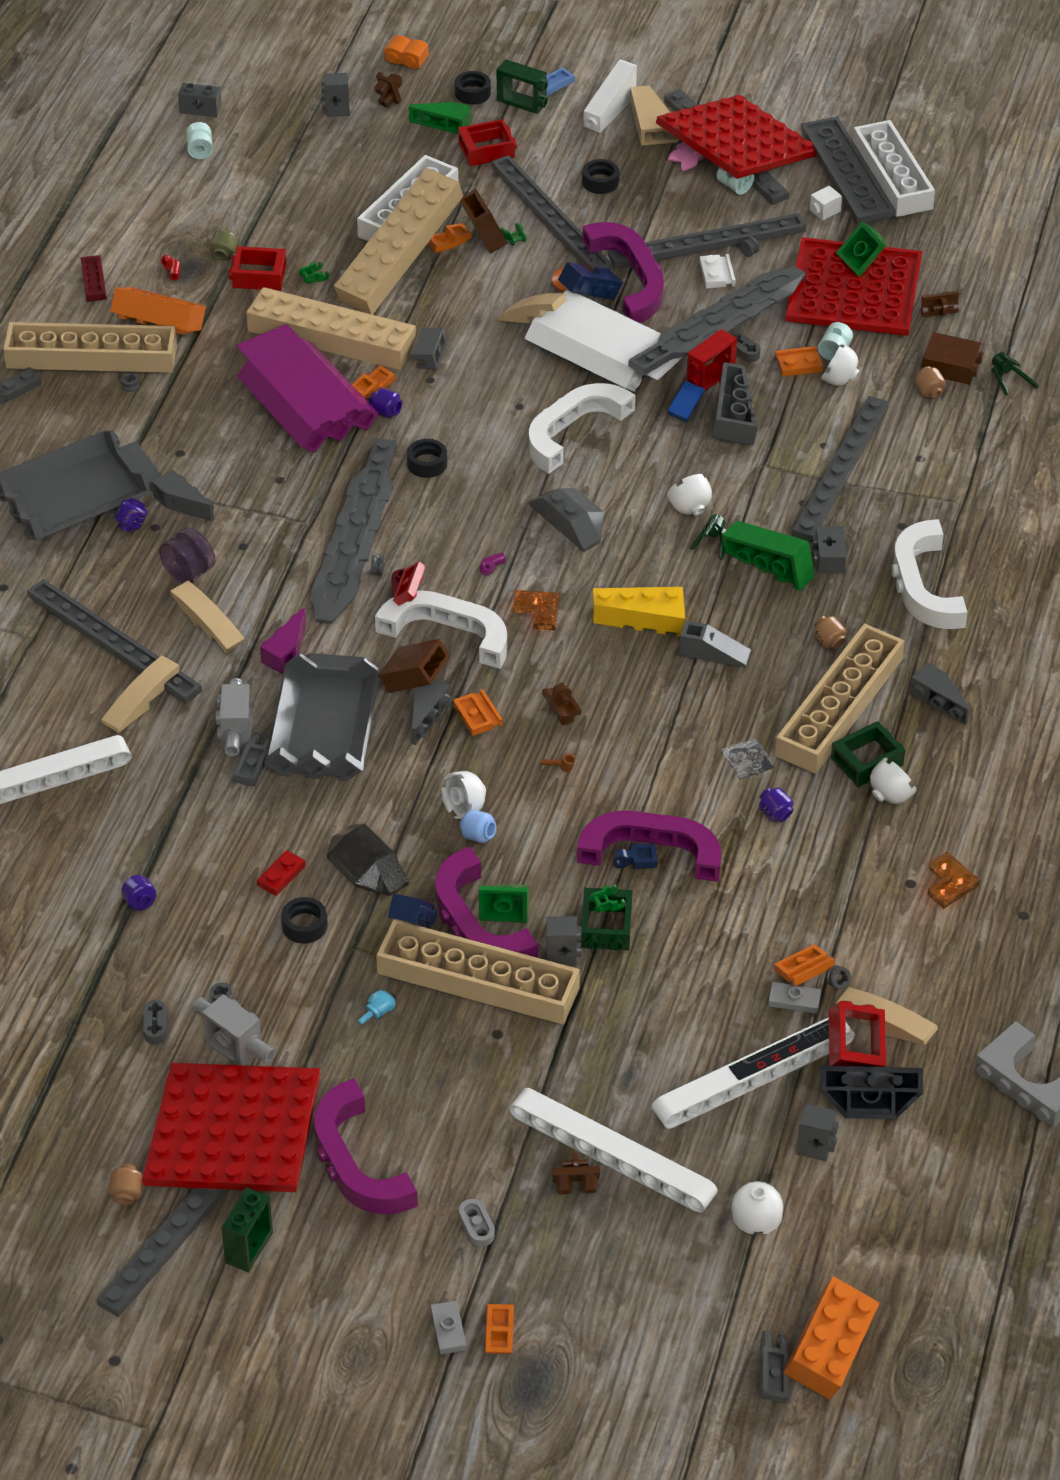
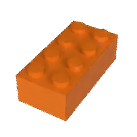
(157, 309)
(831, 1338)

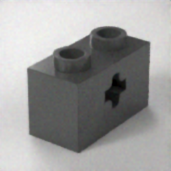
(336, 94)
(199, 100)
(830, 549)
(562, 940)
(817, 1132)

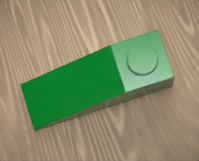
(441, 116)

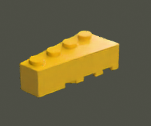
(641, 608)

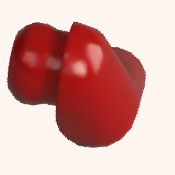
(171, 265)

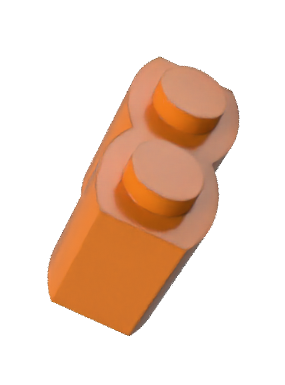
(406, 51)

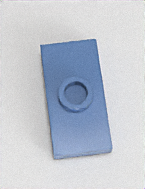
(559, 80)

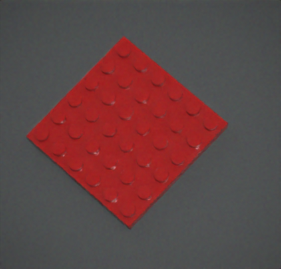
(737, 136)
(834, 293)
(232, 1127)

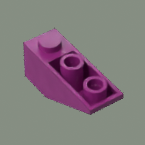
(284, 643)

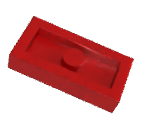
(409, 583)
(281, 873)

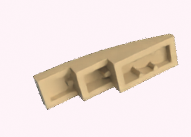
(531, 307)
(207, 616)
(139, 693)
(899, 1021)

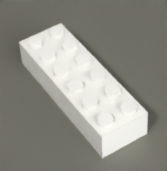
(894, 167)
(376, 214)

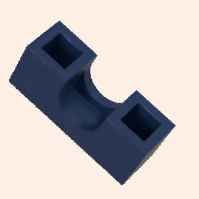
(599, 283)
(412, 910)

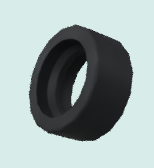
(472, 96)
(604, 167)
(427, 469)
(301, 906)

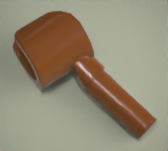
(566, 763)

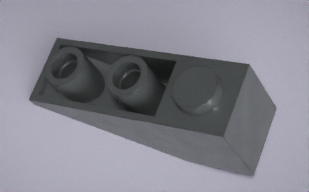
(178, 495)
(709, 644)
(939, 691)
(428, 705)

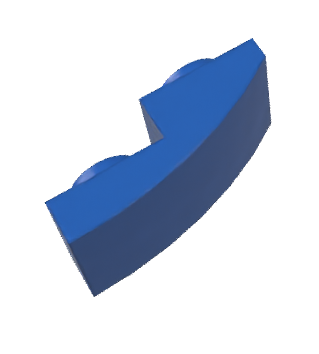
(686, 401)

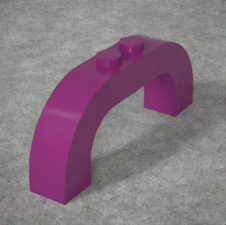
(623, 239)
(651, 829)
(451, 877)
(366, 1193)

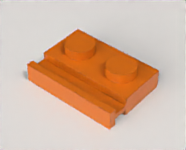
(799, 361)
(477, 712)
(804, 965)

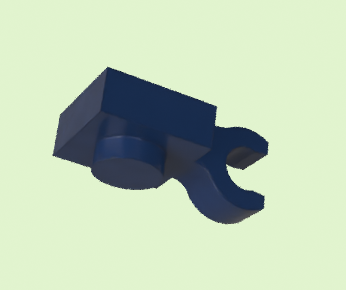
(639, 855)

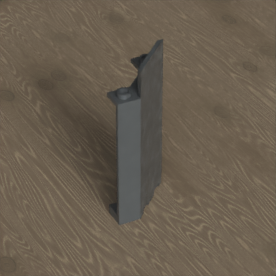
(76, 483)
(323, 716)

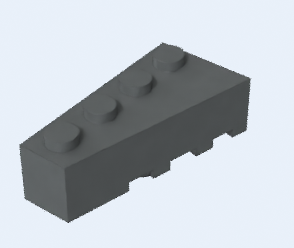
(734, 411)

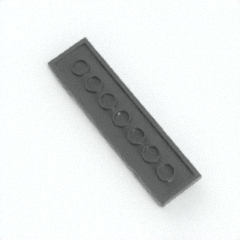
(848, 170)

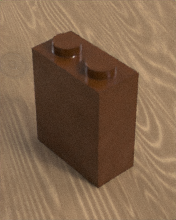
(483, 221)
(953, 357)
(414, 665)

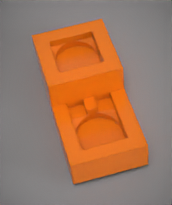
(453, 236)
(371, 383)
(499, 1329)

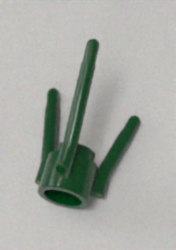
(1004, 364)
(713, 528)

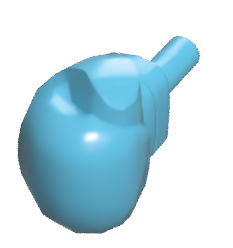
(379, 1004)

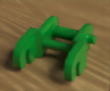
(508, 236)
(312, 276)
(609, 904)

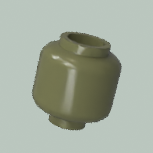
(223, 244)

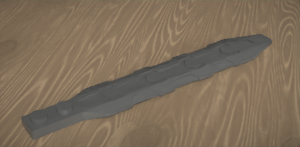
(724, 315)
(354, 532)

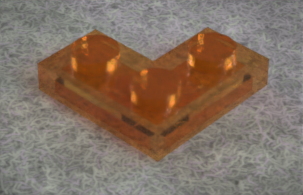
(543, 604)
(954, 883)

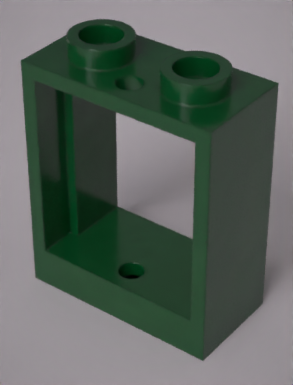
(511, 70)
(852, 766)
(615, 939)
(247, 1225)

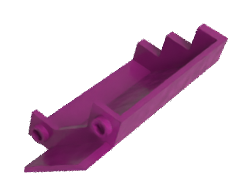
(302, 388)

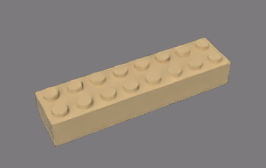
(398, 241)
(334, 328)
(90, 347)
(839, 698)
(478, 971)

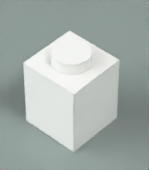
(825, 203)

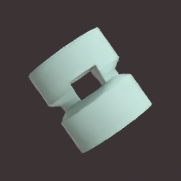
(199, 140)
(738, 185)
(832, 339)

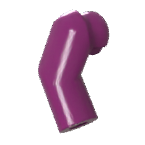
(489, 563)

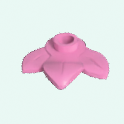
(686, 155)

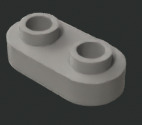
(477, 1224)

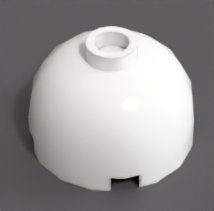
(841, 367)
(691, 496)
(890, 783)
(463, 793)
(757, 1208)

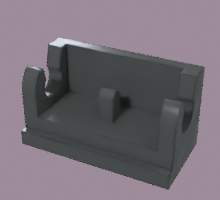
(429, 348)

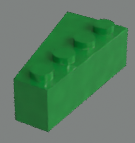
(771, 551)

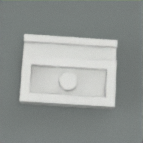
(717, 271)

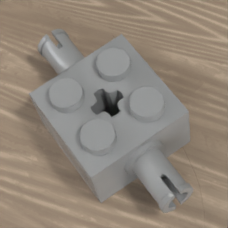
(234, 716)
(232, 1031)

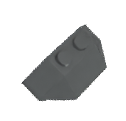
(571, 515)

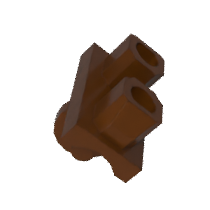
(388, 89)
(940, 303)
(562, 703)
(575, 1172)

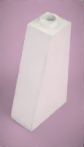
(611, 96)

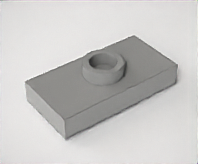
(794, 998)
(448, 1327)

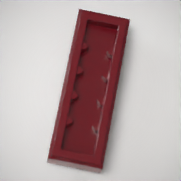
(93, 278)

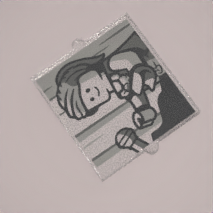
(747, 758)

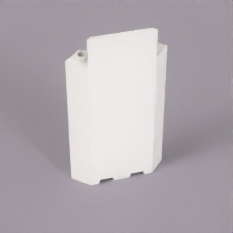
(596, 339)

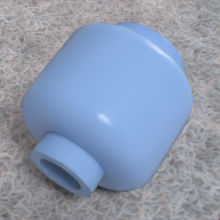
(478, 826)

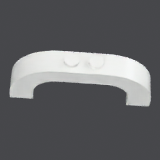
(582, 400)
(924, 606)
(451, 612)

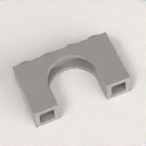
(998, 1066)

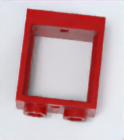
(484, 132)
(258, 279)
(714, 347)
(837, 1035)

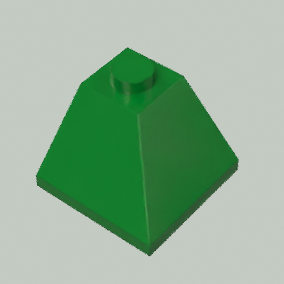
(861, 248)
(504, 903)

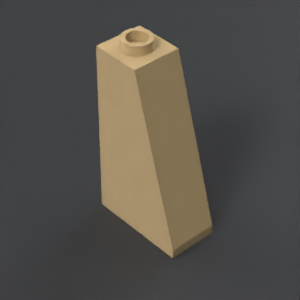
(645, 109)

